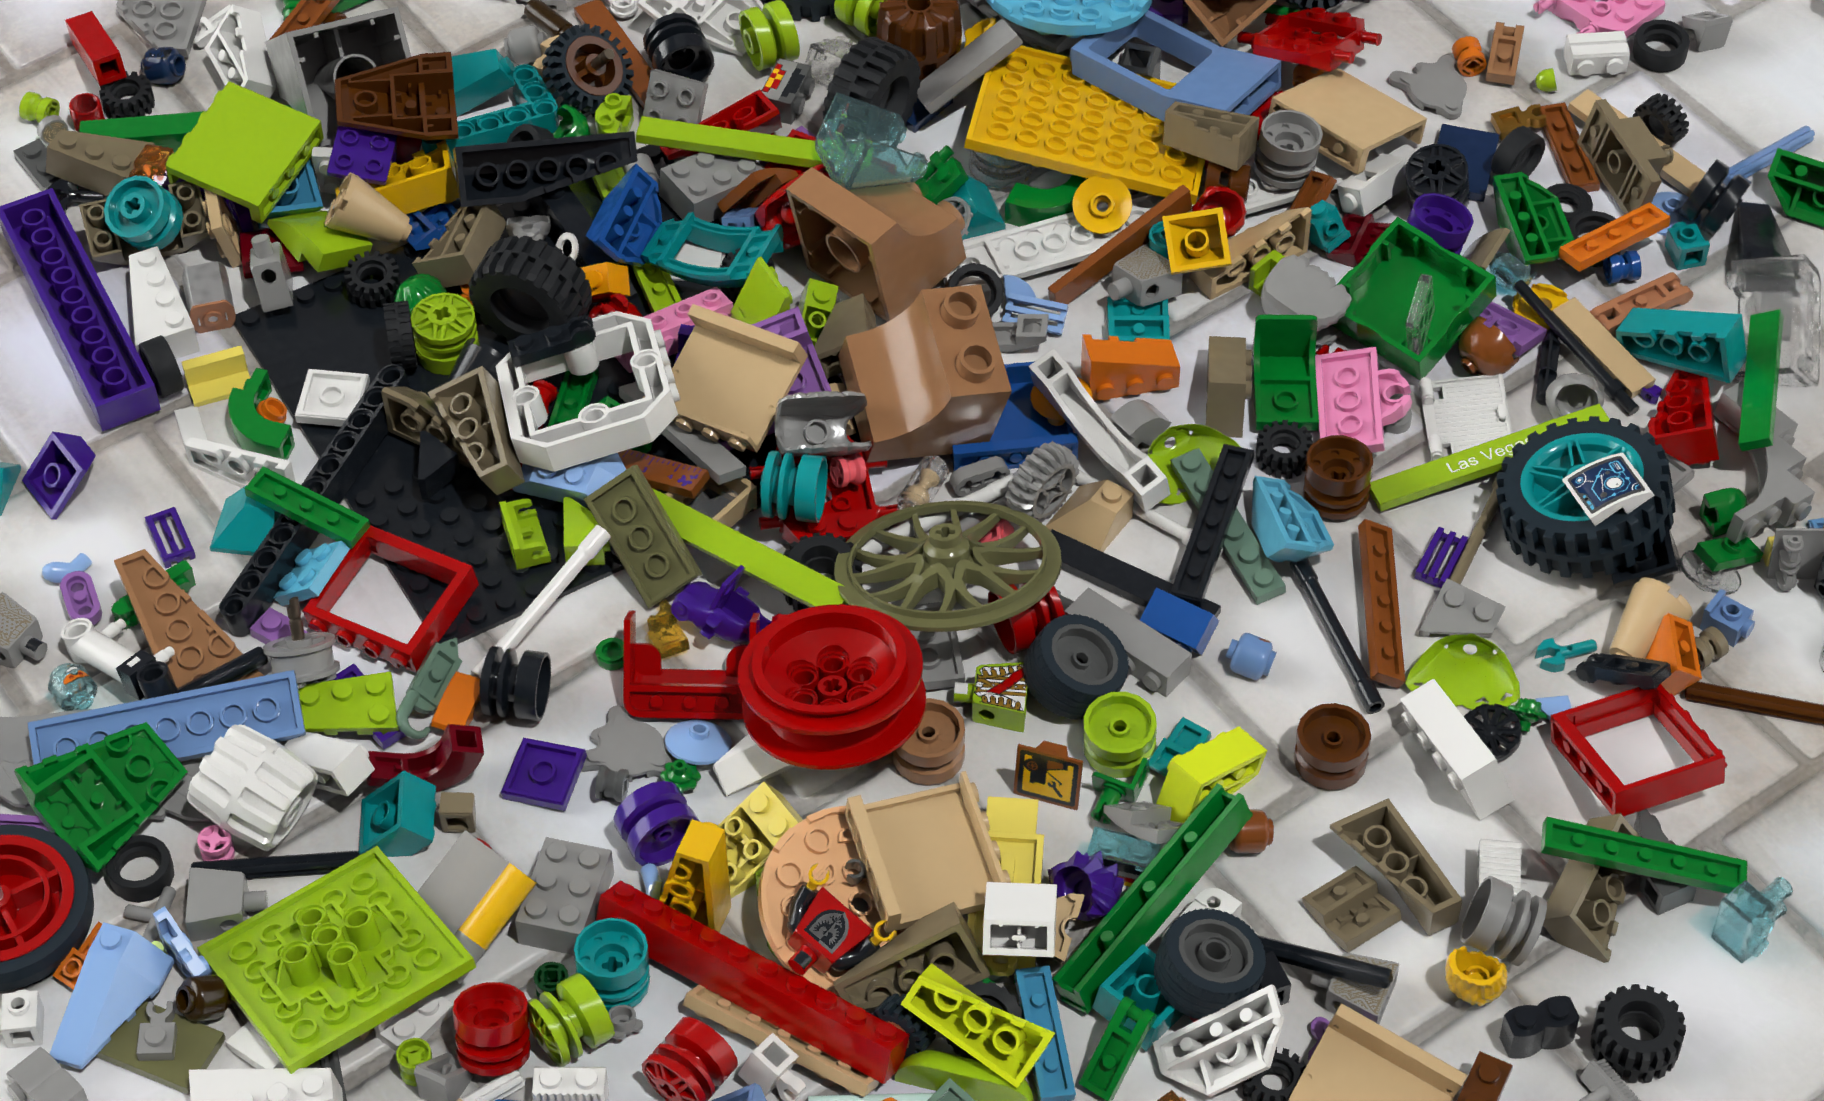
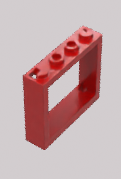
(457, 574)
(1574, 724)

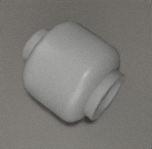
(524, 44)

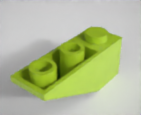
(816, 306)

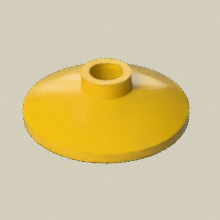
(1098, 190)

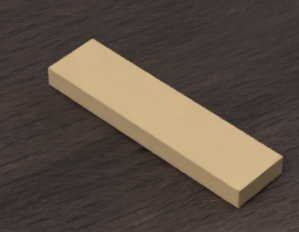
(1604, 347)

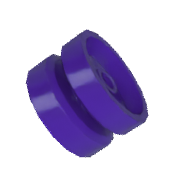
(654, 822)

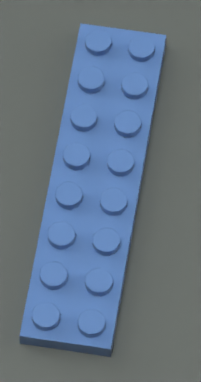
(183, 720)

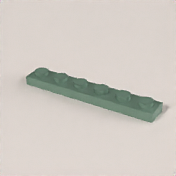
(1240, 543)

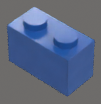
(1180, 621)

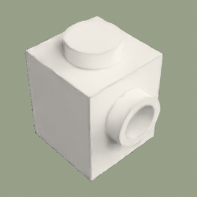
(22, 1019)

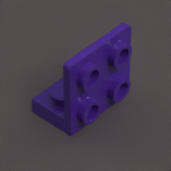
(363, 154)

